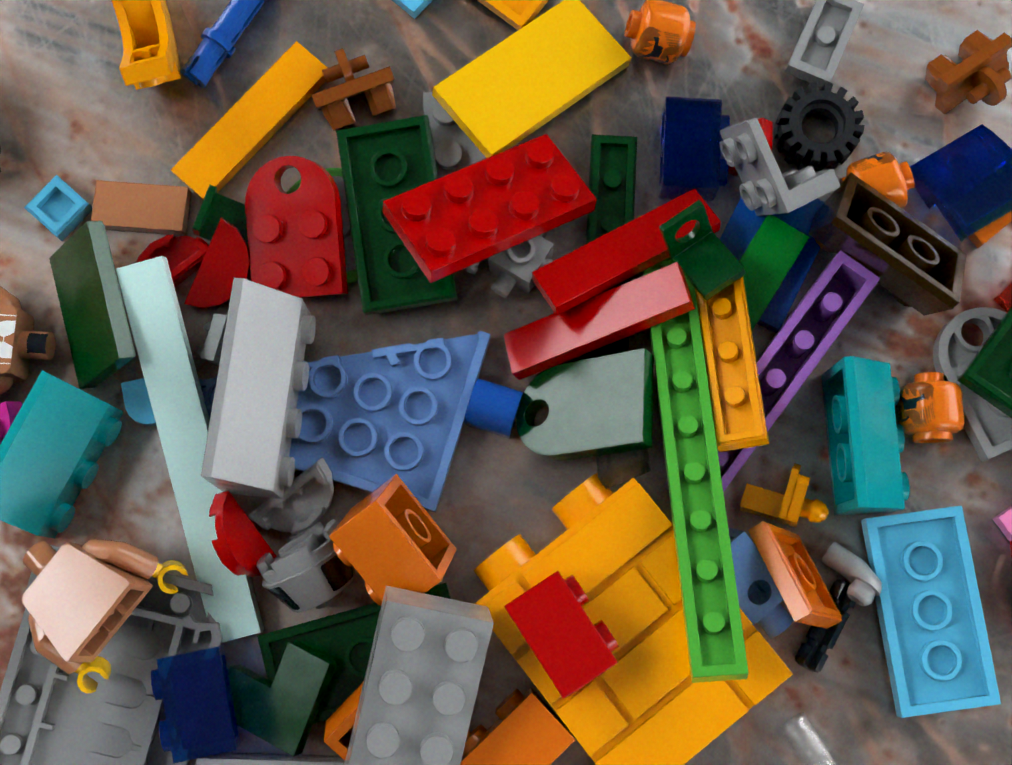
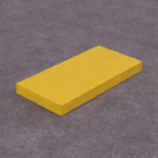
(531, 77)

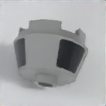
(306, 570)

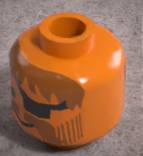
(660, 31)
(885, 176)
(931, 408)

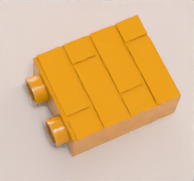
(628, 568)

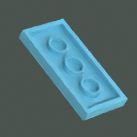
(930, 612)

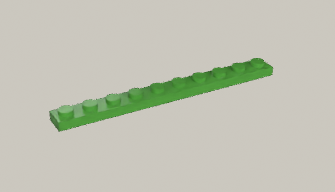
(697, 499)

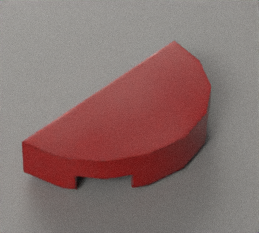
(182, 253)
(223, 260)
(238, 540)

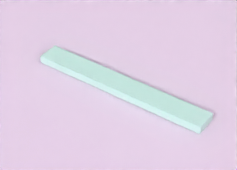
(183, 434)

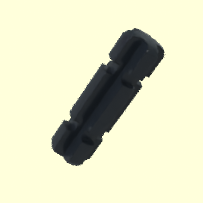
(812, 654)

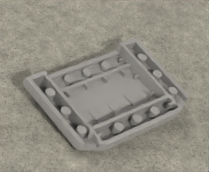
(55, 723)

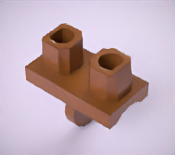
(977, 77)
(335, 99)

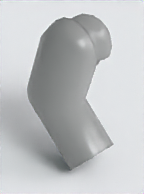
(864, 581)

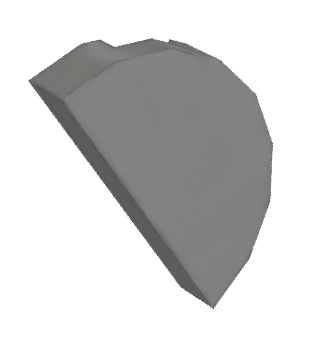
(301, 502)

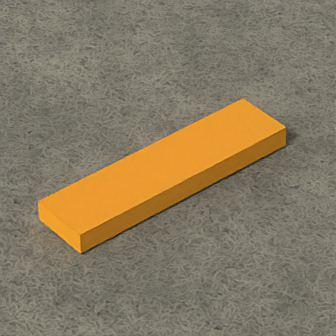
(251, 121)
(732, 369)

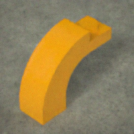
(148, 43)

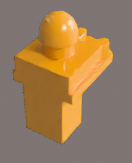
(785, 507)

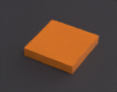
(795, 576)

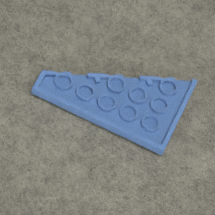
(387, 413)

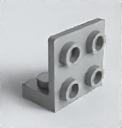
(762, 182)

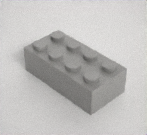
(420, 681)

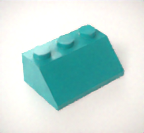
(864, 437)
(52, 454)

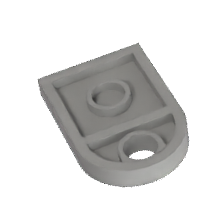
(985, 424)

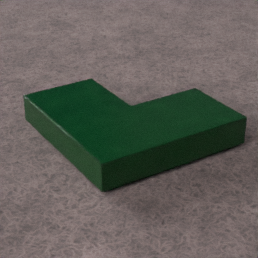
(288, 706)

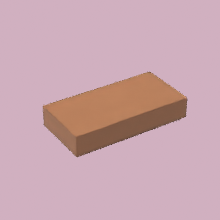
(142, 207)

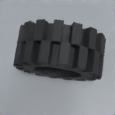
(833, 107)

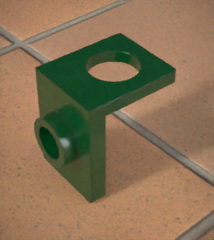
(213, 209)
(701, 253)

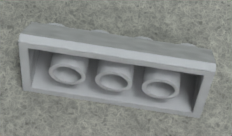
(258, 391)

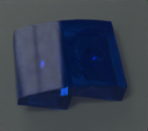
(968, 181)

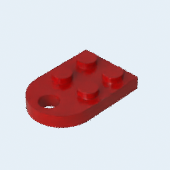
(296, 235)

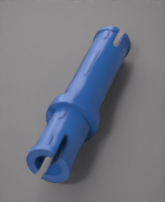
(220, 40)

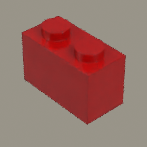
(562, 633)

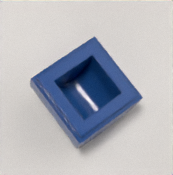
(493, 408)

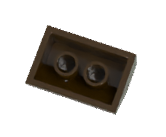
(903, 252)

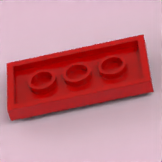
(488, 207)

